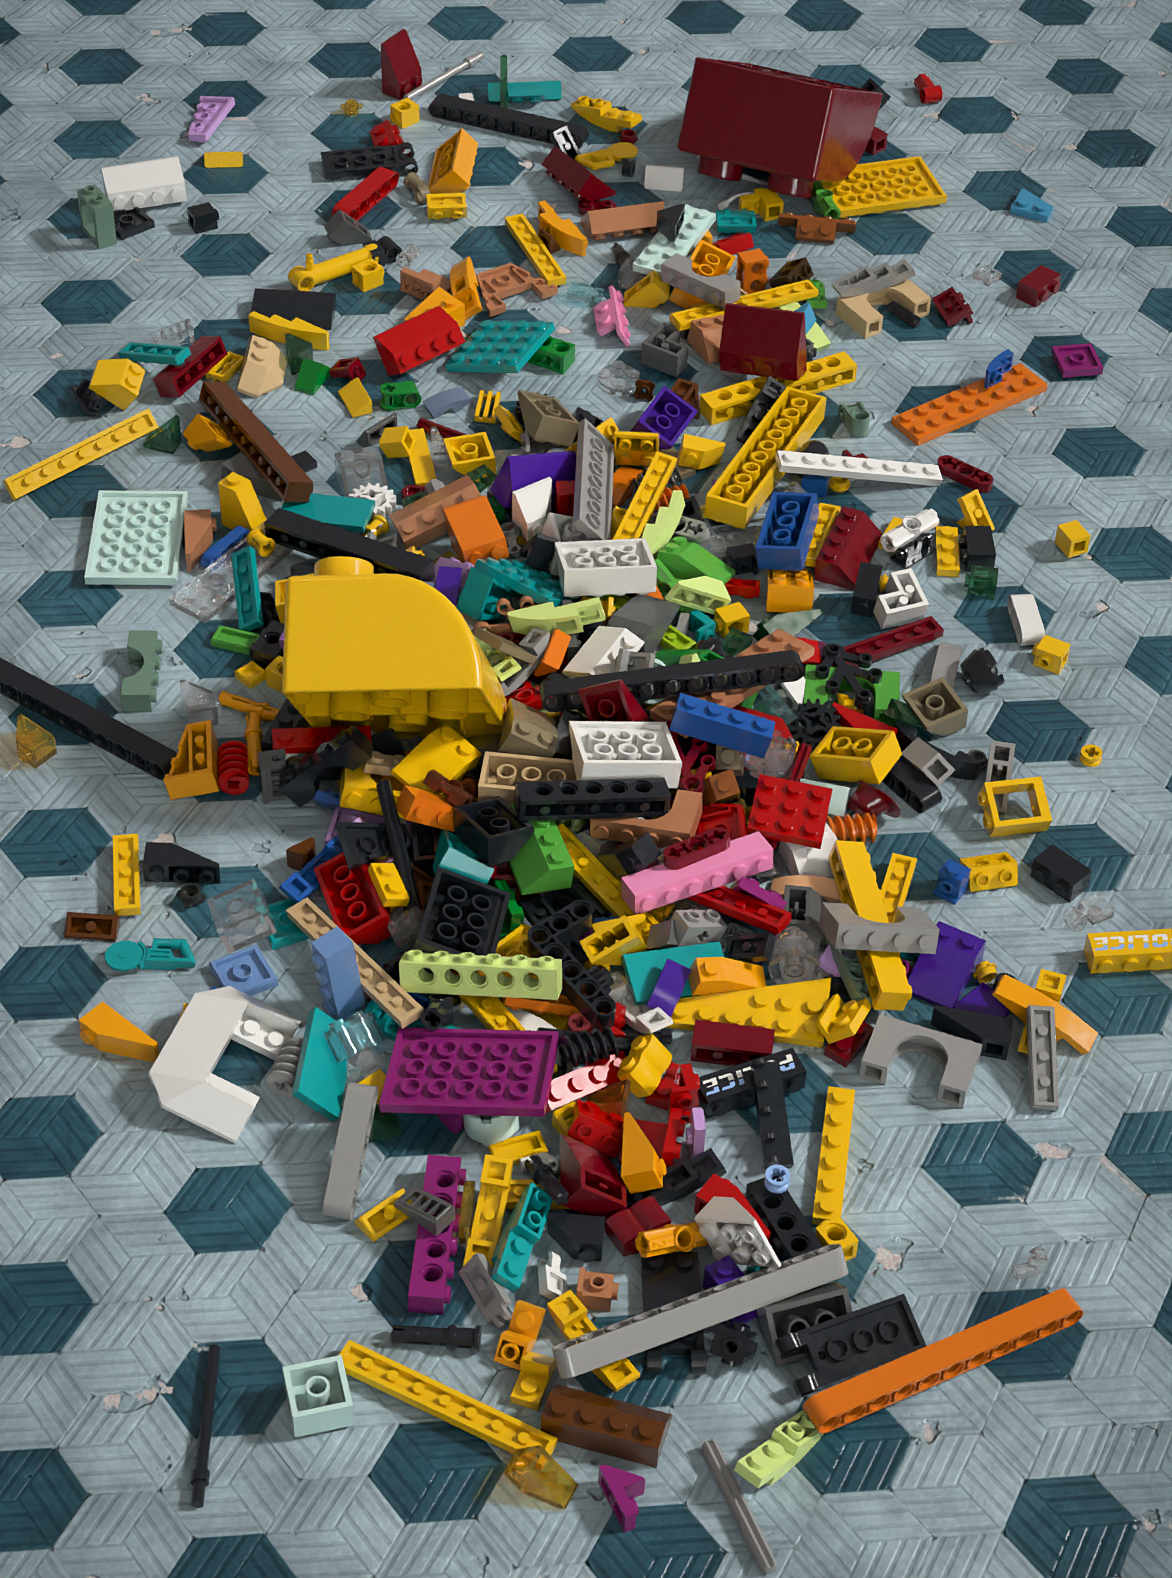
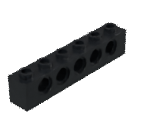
(591, 799)

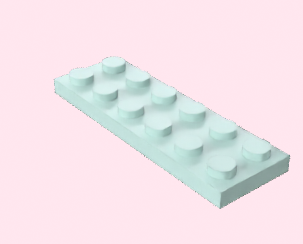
(660, 248)

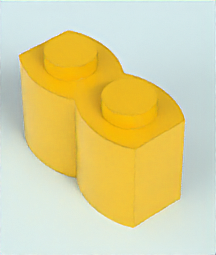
(644, 1065)

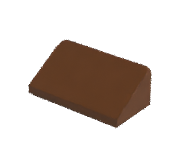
(92, 926)

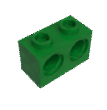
(554, 355)

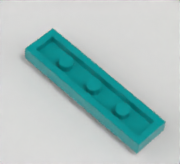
(154, 353)
(247, 589)

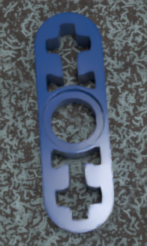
(223, 546)

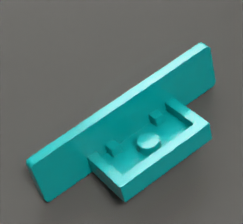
(526, 91)

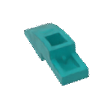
(519, 1236)

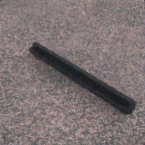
(397, 841)

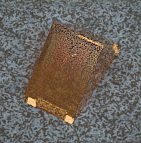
(614, 1098)

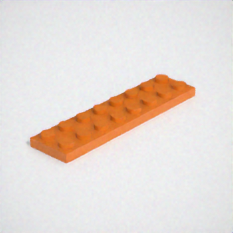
(967, 405)

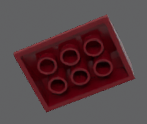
(763, 342)

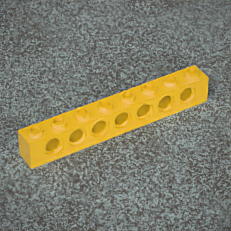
(737, 399)

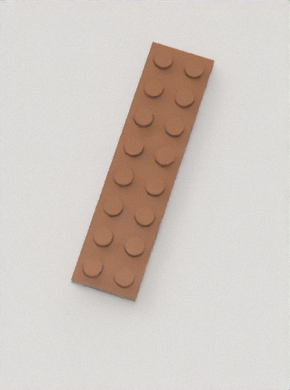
(774, 642)

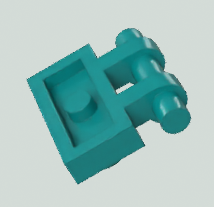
(736, 221)

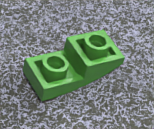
(820, 301)

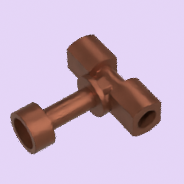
(456, 791)

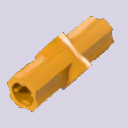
(665, 1240)

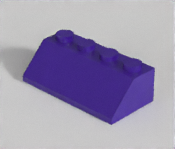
(527, 469)

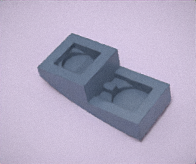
(443, 401)

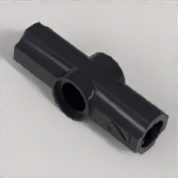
(440, 1010)

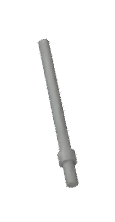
(467, 63)

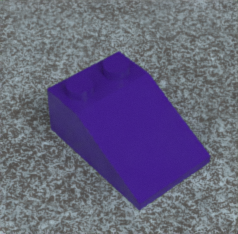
(945, 975)

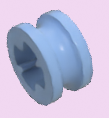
(781, 1172)

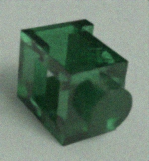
(982, 581)

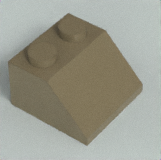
(937, 707)

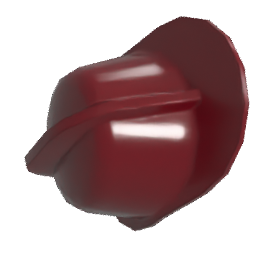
(869, 800)

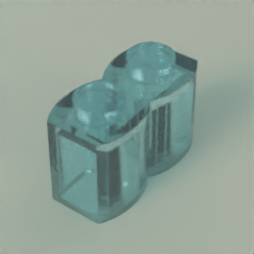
(353, 1035)

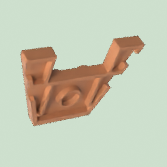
(506, 281)

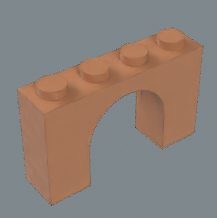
(667, 830)

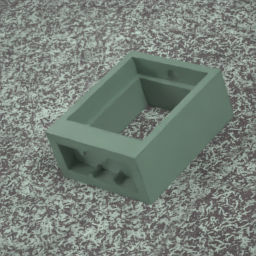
(97, 216)

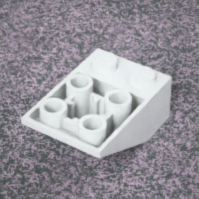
(735, 1233)

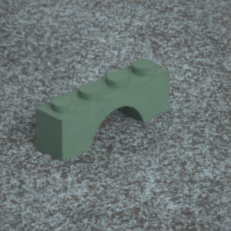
(139, 690)

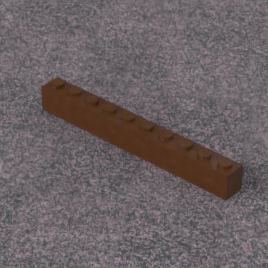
(256, 442)

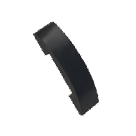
(761, 405)
(965, 766)

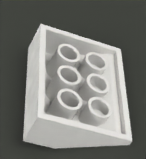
(606, 567)
(624, 751)

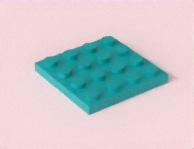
(500, 346)
(525, 580)

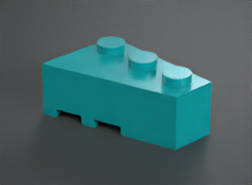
(481, 594)

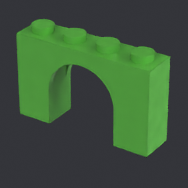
(881, 692)

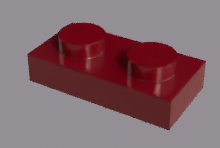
(847, 1049)

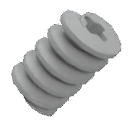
(283, 1072)

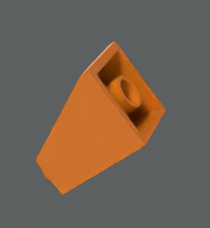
(475, 531)

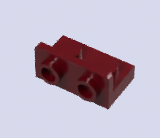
(952, 306)

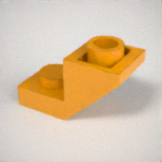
(520, 1335)

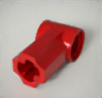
(927, 90)

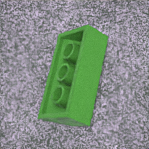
(543, 860)

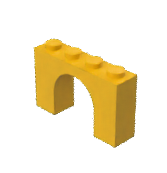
(360, 792)

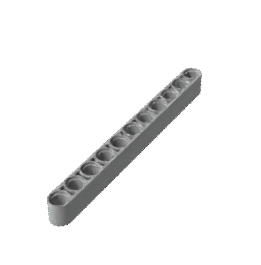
(699, 1311)

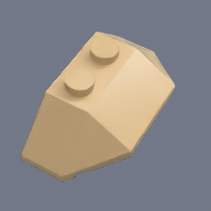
(261, 368)

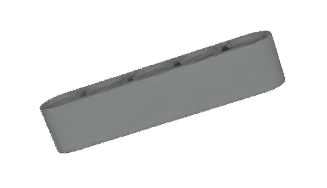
(350, 1151)

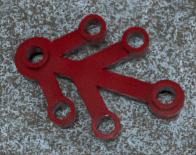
(689, 780)

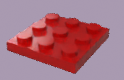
(789, 811)

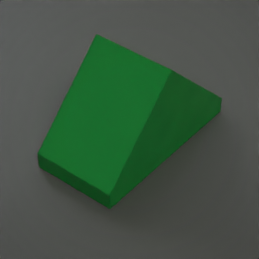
(311, 376)

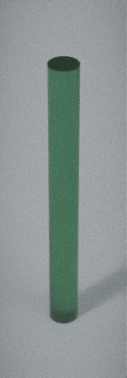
(503, 81)

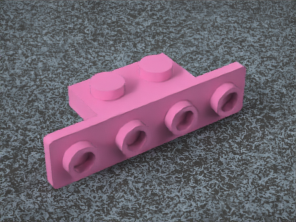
(611, 316)

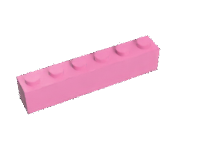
(663, 886)

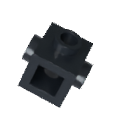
(725, 1339)

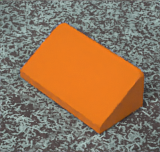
(553, 654)

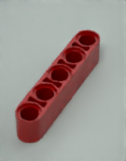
(367, 193)

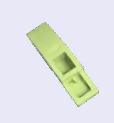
(565, 618)
(780, 1453)

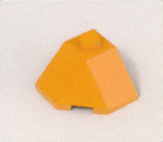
(206, 435)

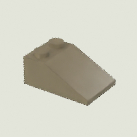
(547, 419)
(528, 731)

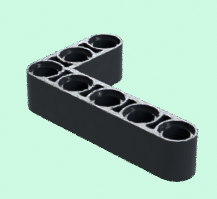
(548, 940)

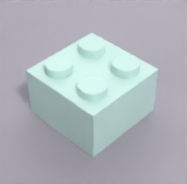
(318, 1396)

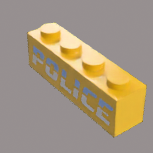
(1129, 951)

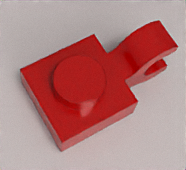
(660, 1096)

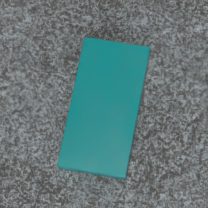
(338, 511)
(645, 967)
(319, 1076)

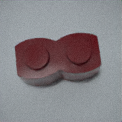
(626, 1224)

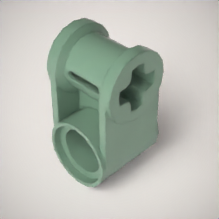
(855, 419)

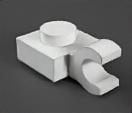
(551, 1281)

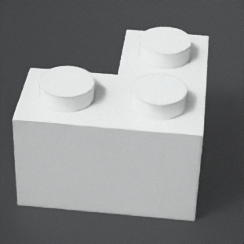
(903, 600)

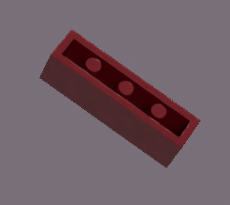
(178, 379)

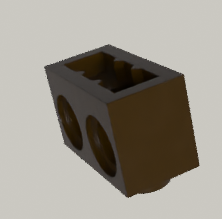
(792, 272)

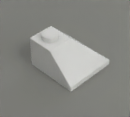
(532, 507)

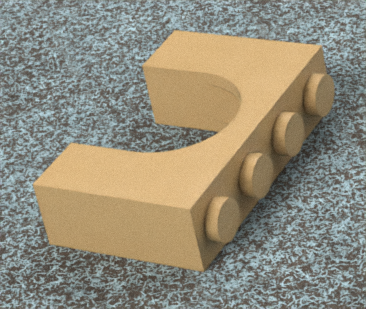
(867, 321)

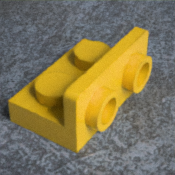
(991, 871)
(841, 1019)

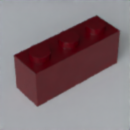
(729, 1043)

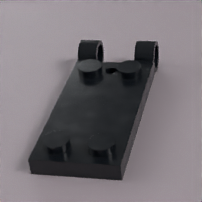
(366, 160)
(666, 1280)
(854, 1343)

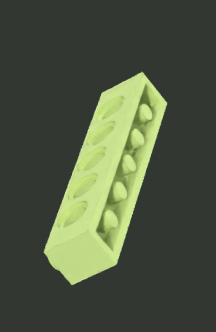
(442, 981)

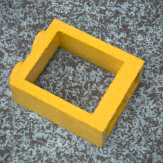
(1041, 813)

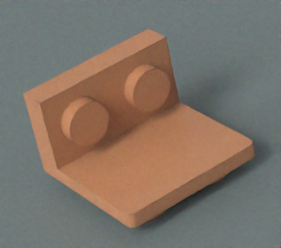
(422, 283)

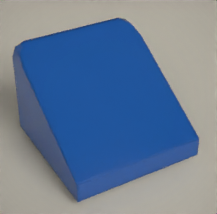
(815, 484)

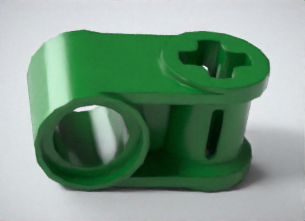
(400, 395)

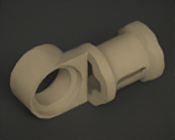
(418, 186)

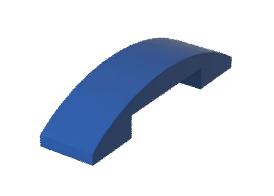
(305, 882)

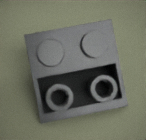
(805, 908)

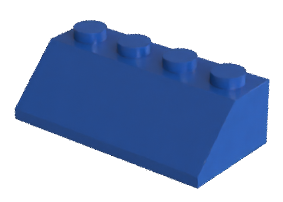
(722, 725)

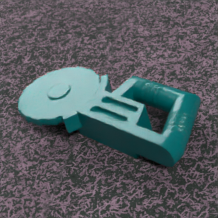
(129, 955)

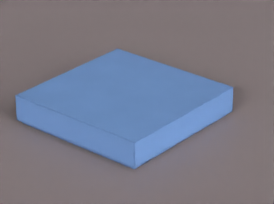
(244, 971)

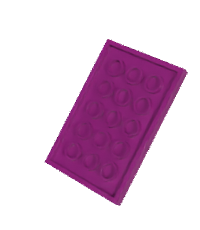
(470, 1072)

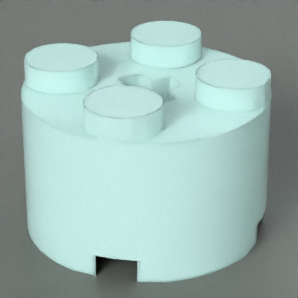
(490, 1128)

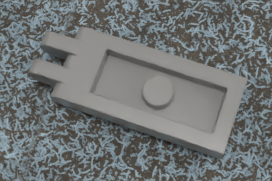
(485, 1291)

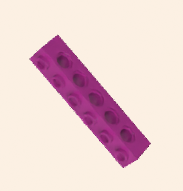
(443, 1180)

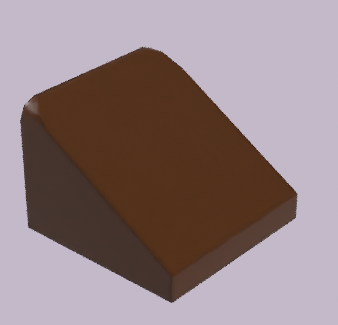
(548, 241)
(301, 854)

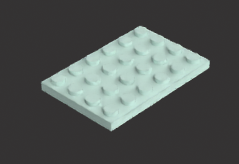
(136, 538)

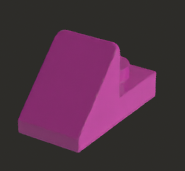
(620, 1490)

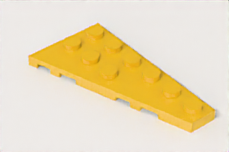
(784, 1007)

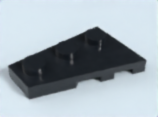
(366, 842)

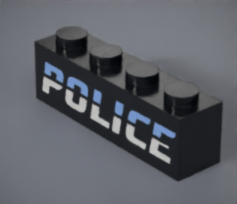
(733, 1086)

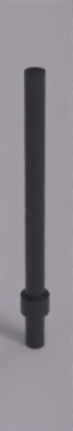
(200, 1474)

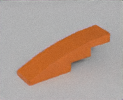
(623, 484)

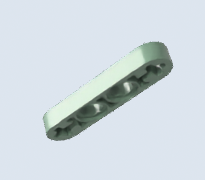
(855, 986)

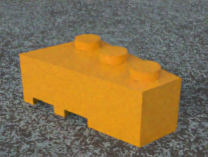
(443, 299)
(195, 765)

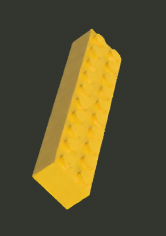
(754, 469)

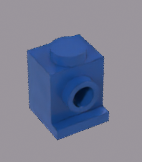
(952, 881)

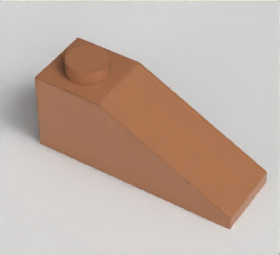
(198, 534)

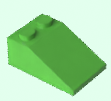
(689, 560)

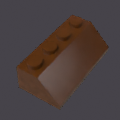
(605, 1425)

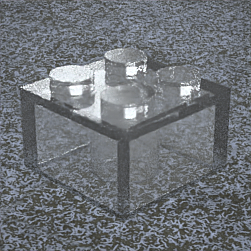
(241, 915)

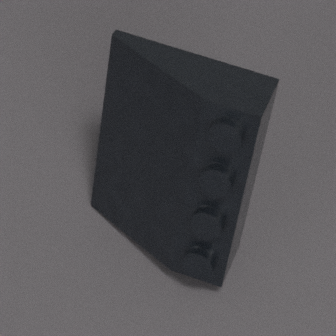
(460, 916)

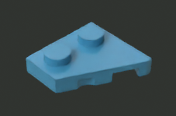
(1031, 207)

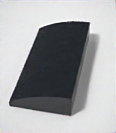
(311, 307)

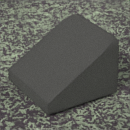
(662, 935)

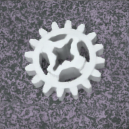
(384, 499)

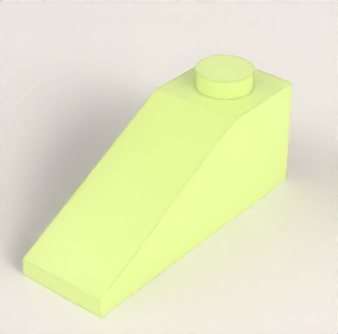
(700, 594)

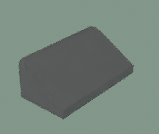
(373, 434)

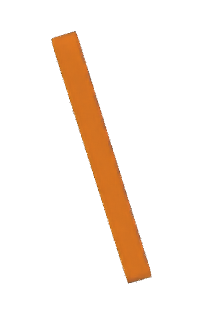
(941, 1361)

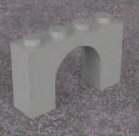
(909, 933)
(896, 1037)

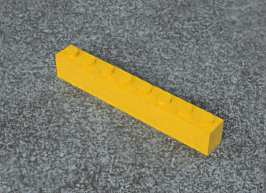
(859, 889)

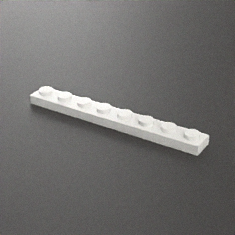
(858, 468)

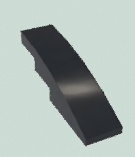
(682, 1179)

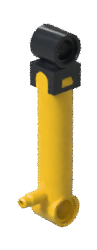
(313, 274)

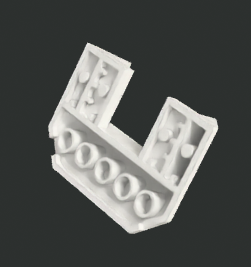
(196, 1045)

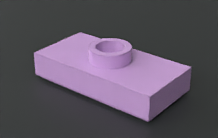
(696, 1133)

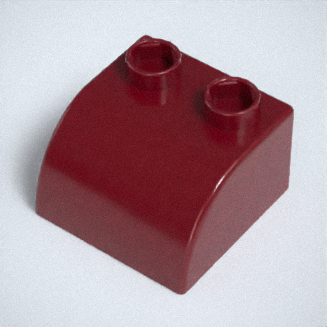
(775, 124)

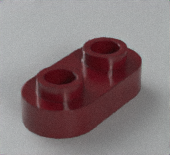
(585, 206)

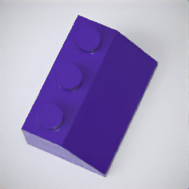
(667, 416)

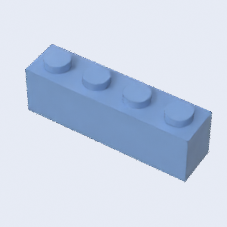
(337, 974)

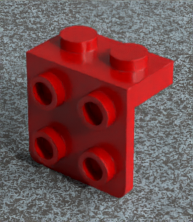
(664, 1136)

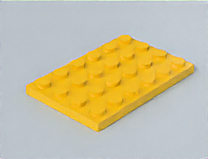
(886, 187)

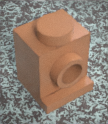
(596, 1290)

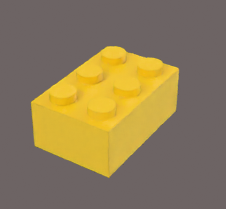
(856, 754)

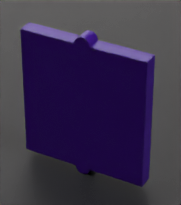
(983, 1002)

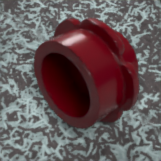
(628, 136)

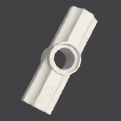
(909, 530)

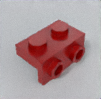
(386, 134)
(686, 1094)
(597, 1128)

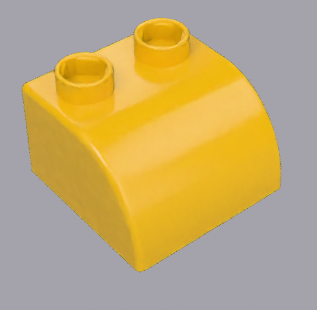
(384, 655)

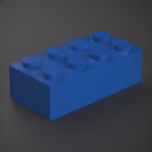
(787, 531)

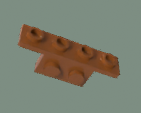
(816, 228)

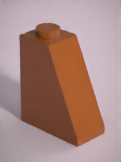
(720, 788)

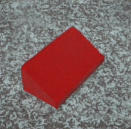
(735, 243)

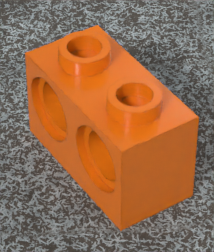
(752, 270)

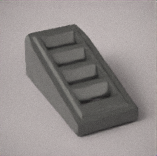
(433, 1224)

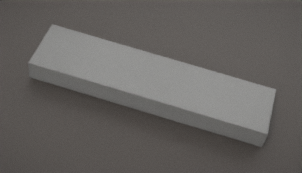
(1042, 1058)

